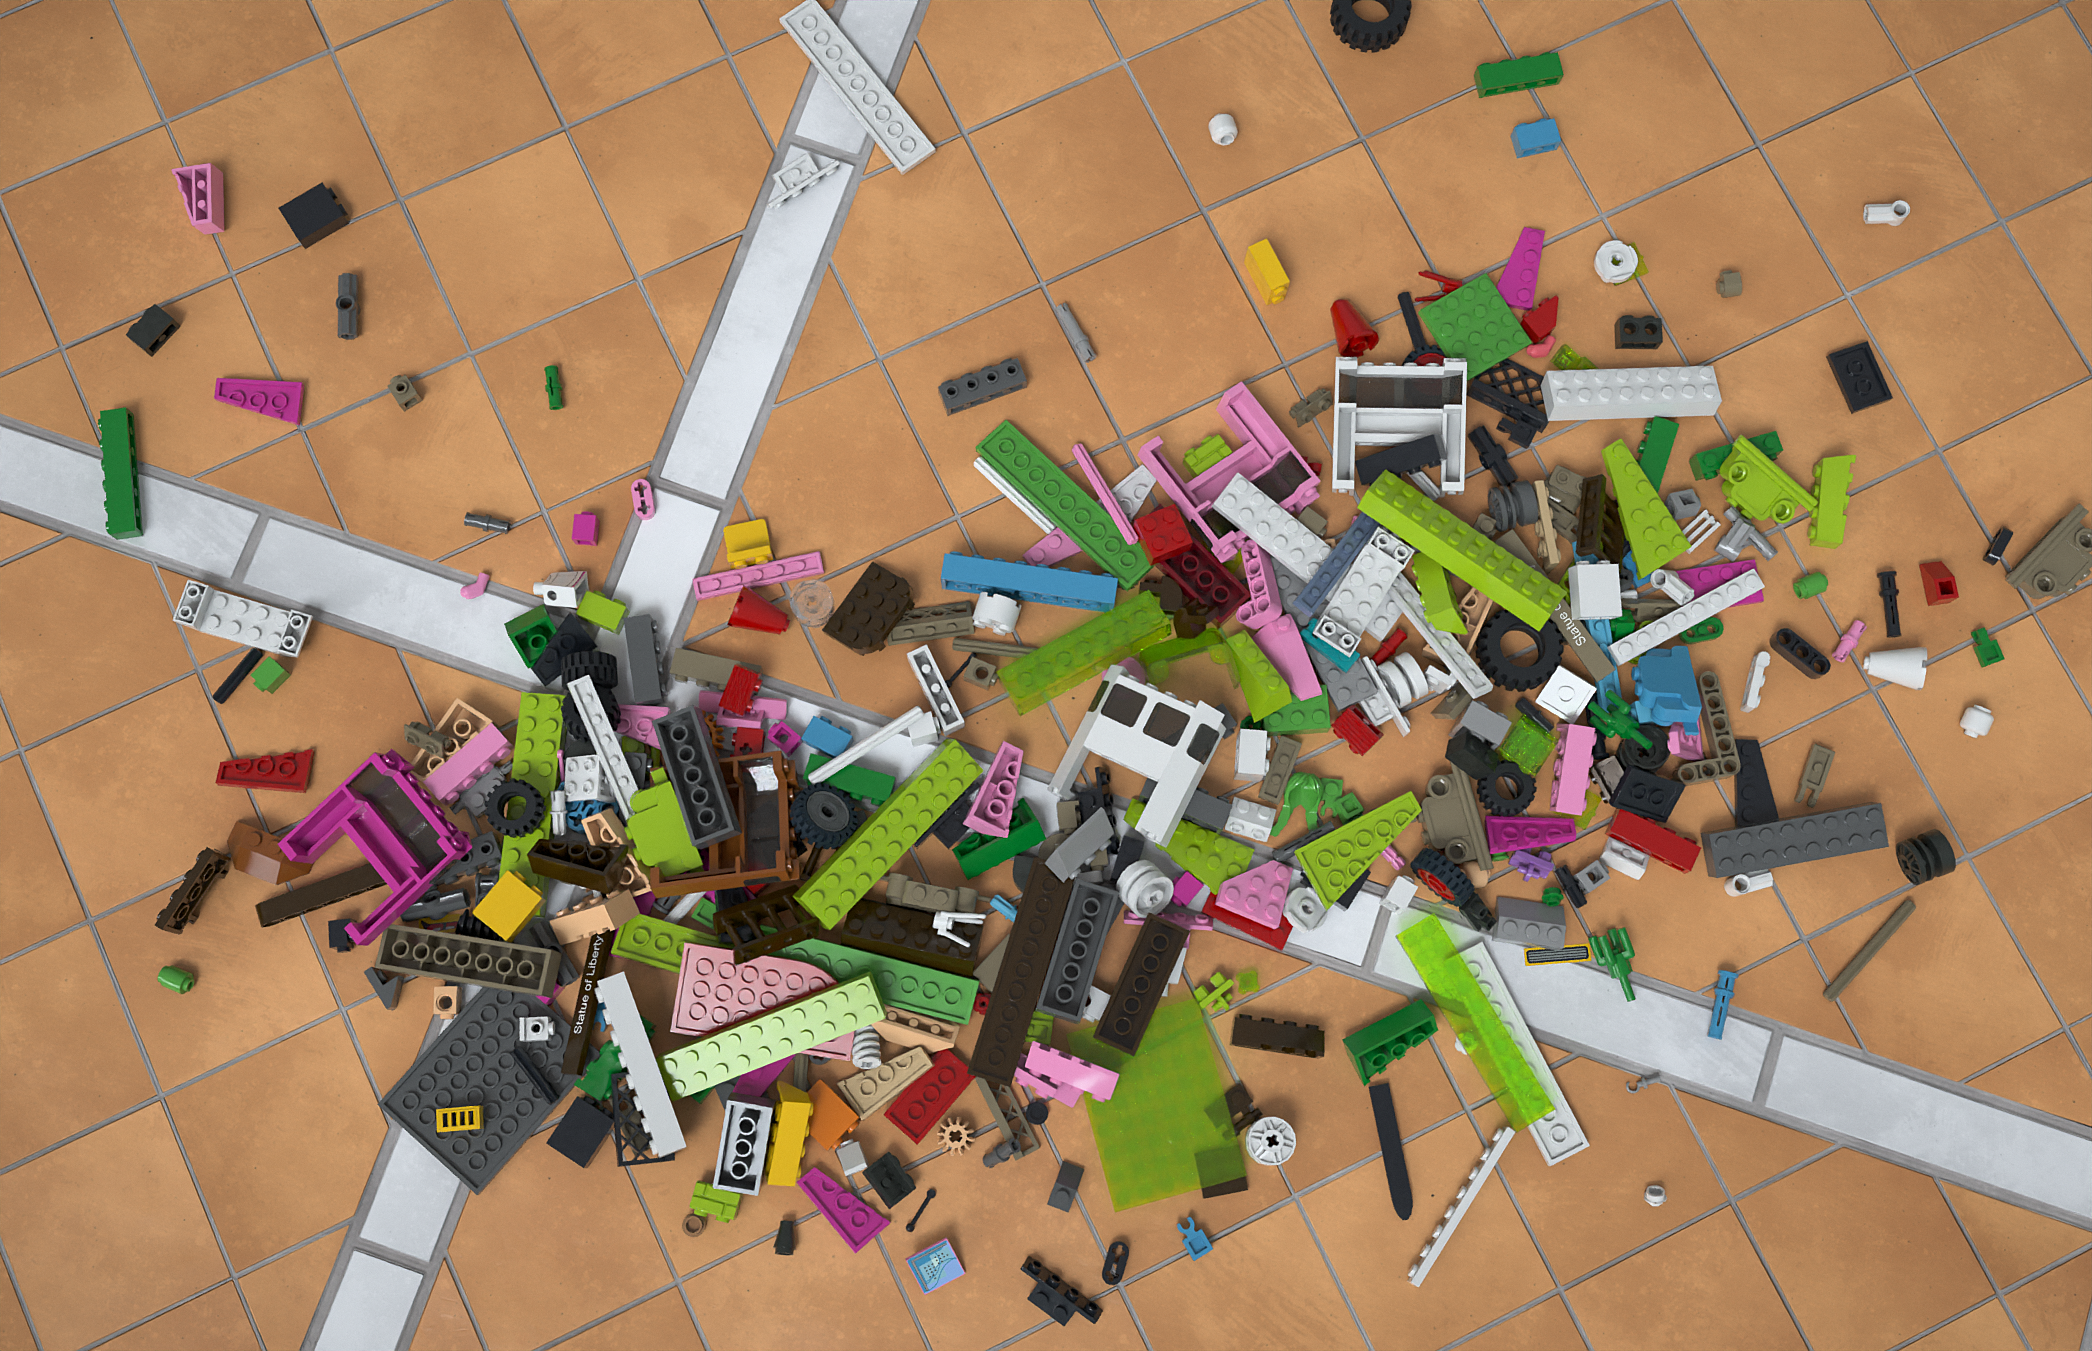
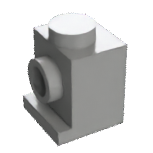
(1683, 504)
(1600, 875)

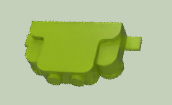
(1760, 485)
(660, 829)

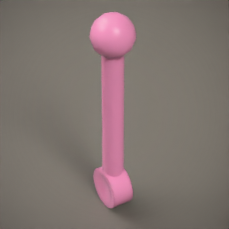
(560, 753)

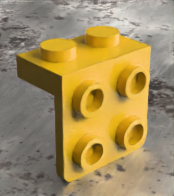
(747, 544)

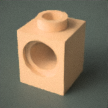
(441, 994)

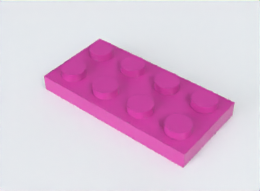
(1708, 578)

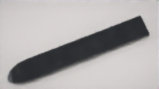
(1391, 1150)

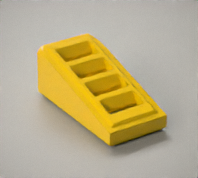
(478, 1122)

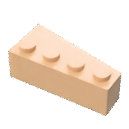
(607, 828)
(594, 917)

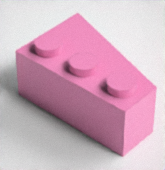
(203, 196)

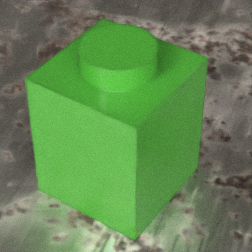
(270, 675)

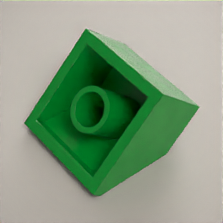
(531, 633)

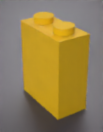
(1267, 272)
(509, 905)

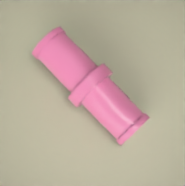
(1849, 641)

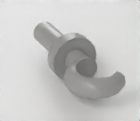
(1643, 1083)

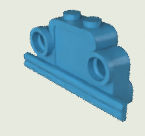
(1669, 687)

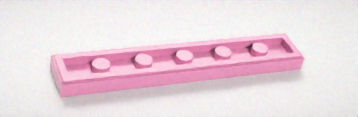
(758, 576)

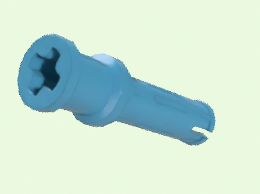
(1717, 1031)

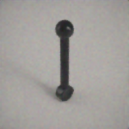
(949, 682)
(910, 1226)

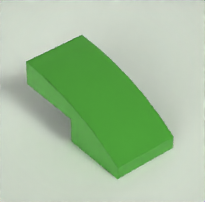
(1348, 808)

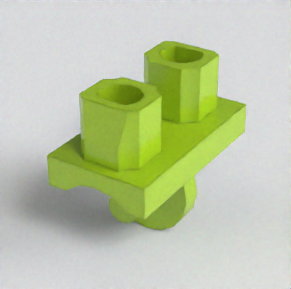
(1221, 985)

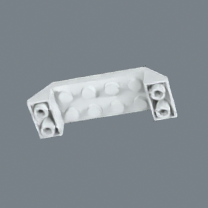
(1362, 591)
(242, 620)

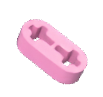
(638, 500)

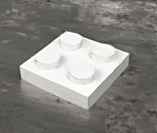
(1566, 694)

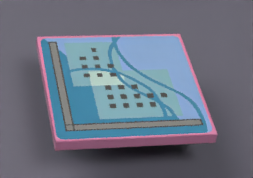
(935, 1266)

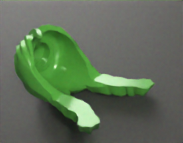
(1304, 790)

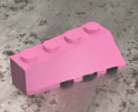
(1572, 768)
(995, 798)
(1071, 1070)

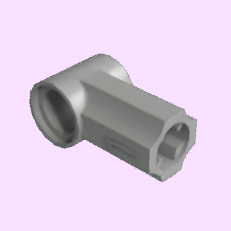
(1732, 543)

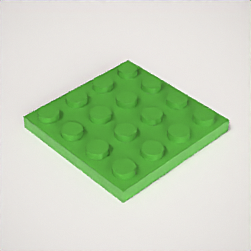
(1475, 326)

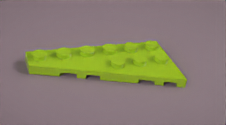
(1644, 517)
(1200, 851)
(1345, 853)

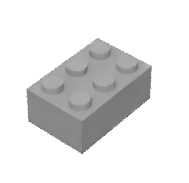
(1482, 724)

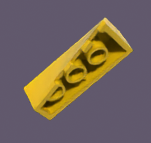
(788, 1135)

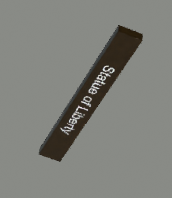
(586, 1004)

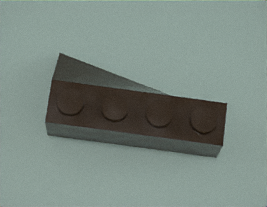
(579, 863)
(1277, 1038)

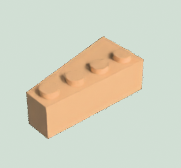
(1475, 610)
(461, 725)

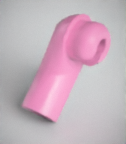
(476, 589)

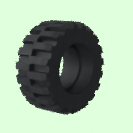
(1368, 34)
(1505, 672)

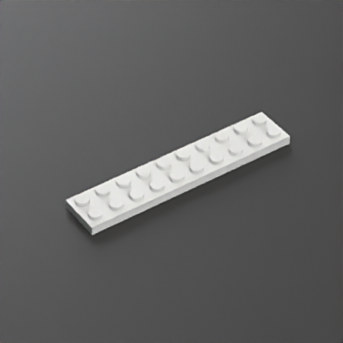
(857, 85)
(1289, 542)
(1557, 1132)

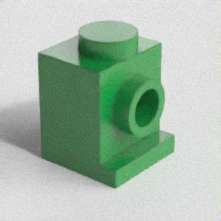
(1622, 626)

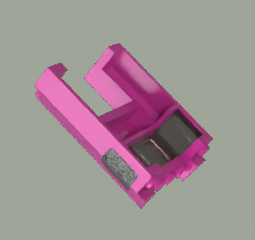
(393, 829)

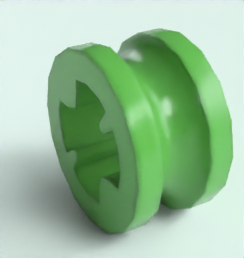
(1499, 856)

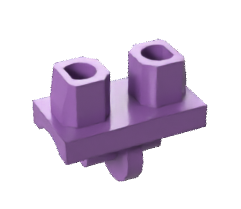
(1531, 865)

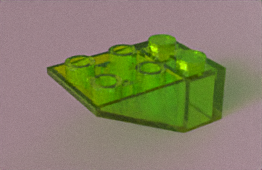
(1527, 745)

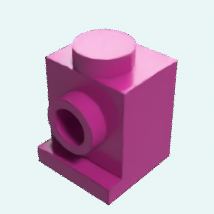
(780, 730)

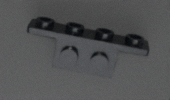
(1093, 800)
(950, 826)
(1056, 1296)

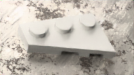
(1132, 491)

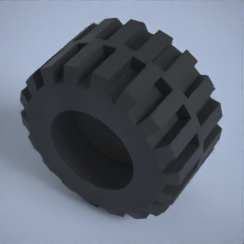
(596, 664)
(574, 721)
(502, 795)
(1494, 801)

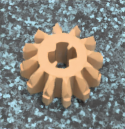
(955, 1144)

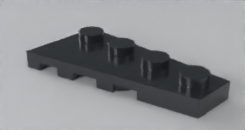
(1752, 787)

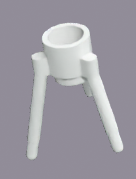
(945, 920)

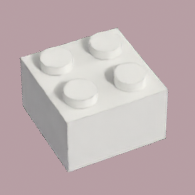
(1251, 754)

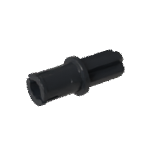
(1532, 713)
(1571, 886)

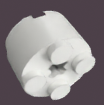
(996, 613)

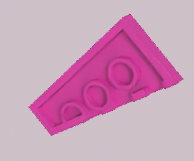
(270, 398)

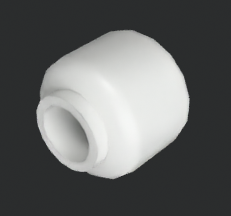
(1223, 129)
(1976, 721)

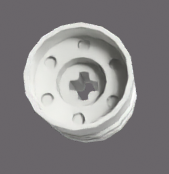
(1258, 1146)

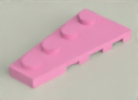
(1052, 549)

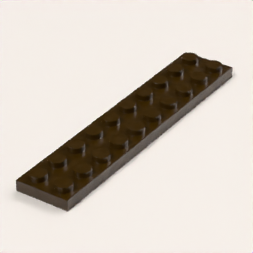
(1020, 975)

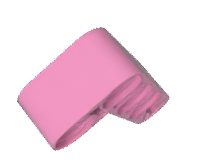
(1263, 588)

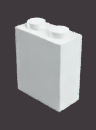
(1595, 591)

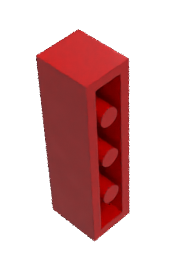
(1653, 840)

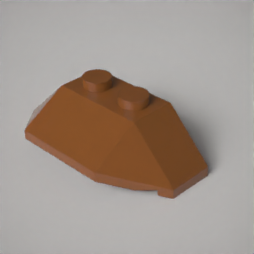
(261, 857)

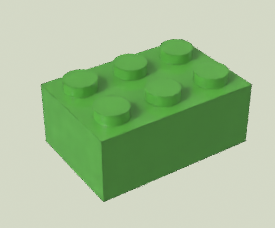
(1300, 716)

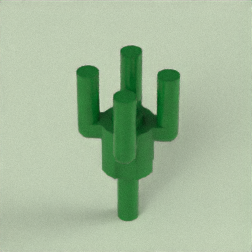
(1618, 720)
(1616, 958)

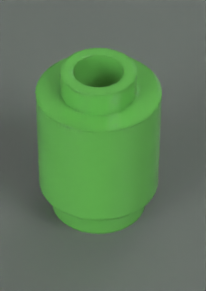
(1810, 585)
(176, 979)

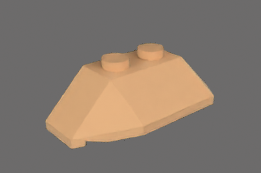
(917, 1029)

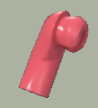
(1541, 350)

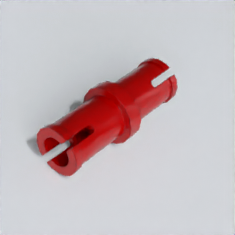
(1388, 648)

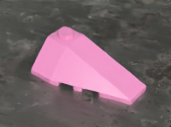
(1286, 652)

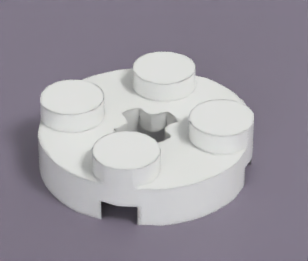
(1610, 272)
(1295, 914)

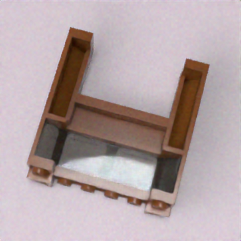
(764, 852)

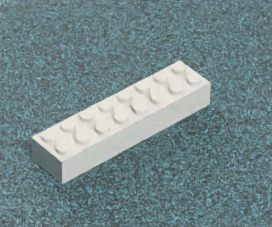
(1630, 393)
(641, 1064)

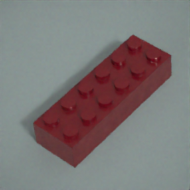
(1205, 578)

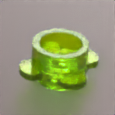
(1252, 978)

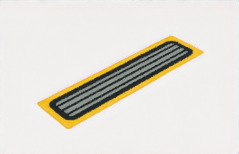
(1568, 954)

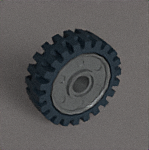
(823, 816)

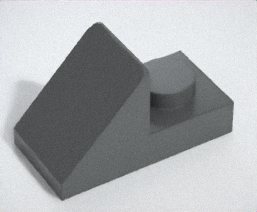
(387, 992)
(1065, 1186)

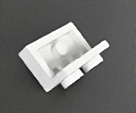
(1438, 680)
(1250, 819)

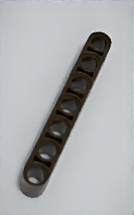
(318, 895)

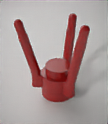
(1449, 285)

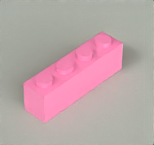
(468, 765)

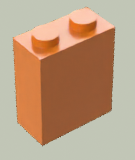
(830, 1116)

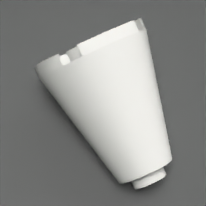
(1899, 666)

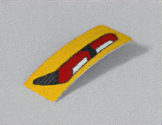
(446, 924)

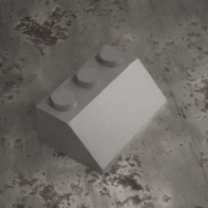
(1081, 846)
(1529, 924)

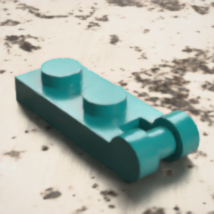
(1332, 654)

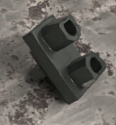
(1477, 913)

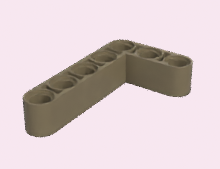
(1713, 736)

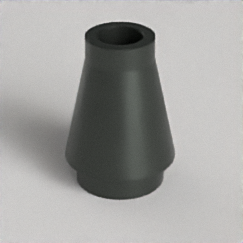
(785, 1239)

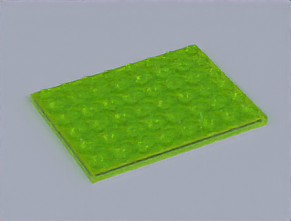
(1167, 1114)

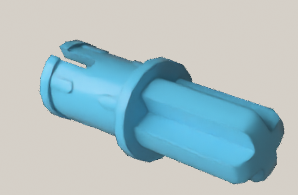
(1004, 907)

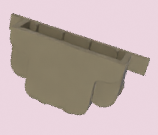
(2056, 559)
(1453, 820)
(929, 898)

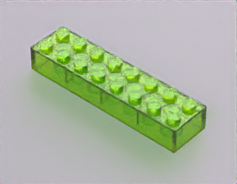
(1084, 652)

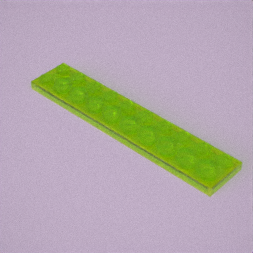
(1475, 1023)

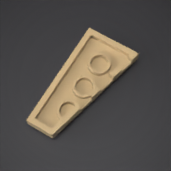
(1544, 529)
(877, 1086)

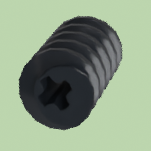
(474, 927)

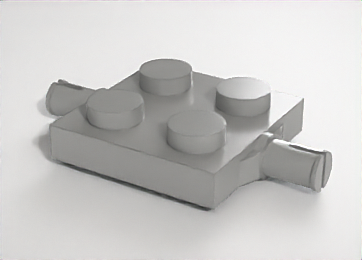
(477, 795)

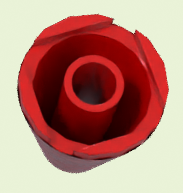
(1351, 330)
(757, 614)

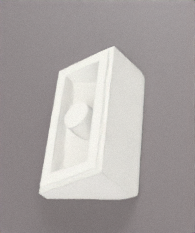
(1624, 858)

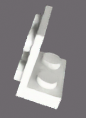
(586, 780)

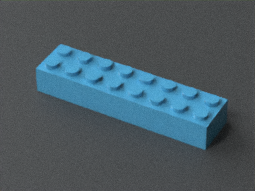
(1029, 582)

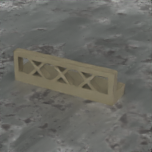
(931, 626)
(1002, 1123)

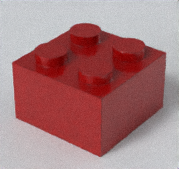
(1162, 534)

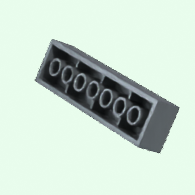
(1794, 839)

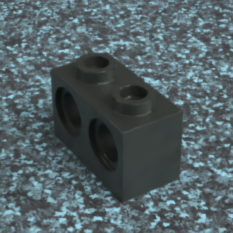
(1639, 338)

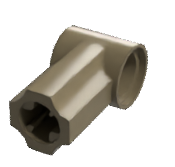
(1563, 499)

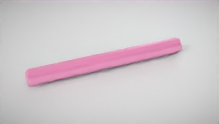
(1105, 494)

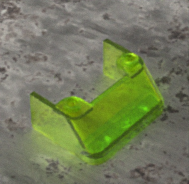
(1157, 656)

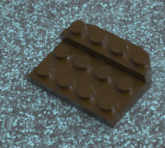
(870, 610)
(183, 901)

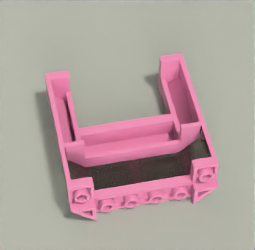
(1264, 460)

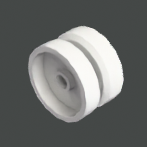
(1403, 679)
(1144, 888)

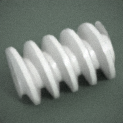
(866, 1048)

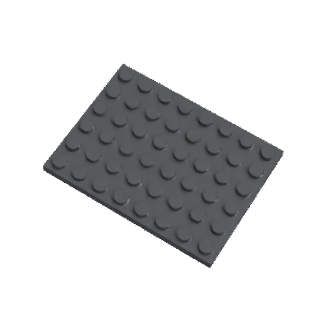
(473, 1068)

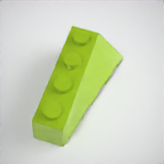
(1830, 488)
(1437, 595)
(1260, 681)

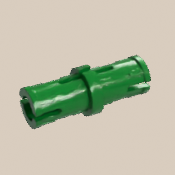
(553, 387)

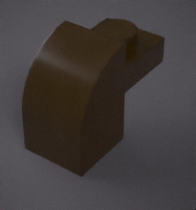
(1168, 592)
(1192, 618)

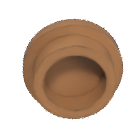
(693, 1225)

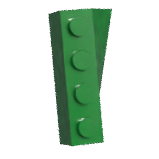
(985, 851)
(1389, 1039)
(598, 1072)

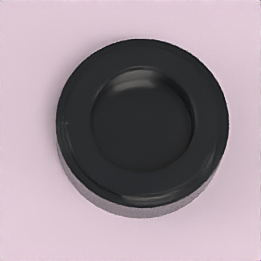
(1036, 1113)

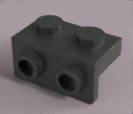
(889, 1180)

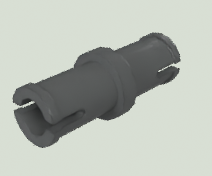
(487, 523)
(1001, 1153)

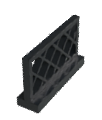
(1492, 396)
(617, 1127)

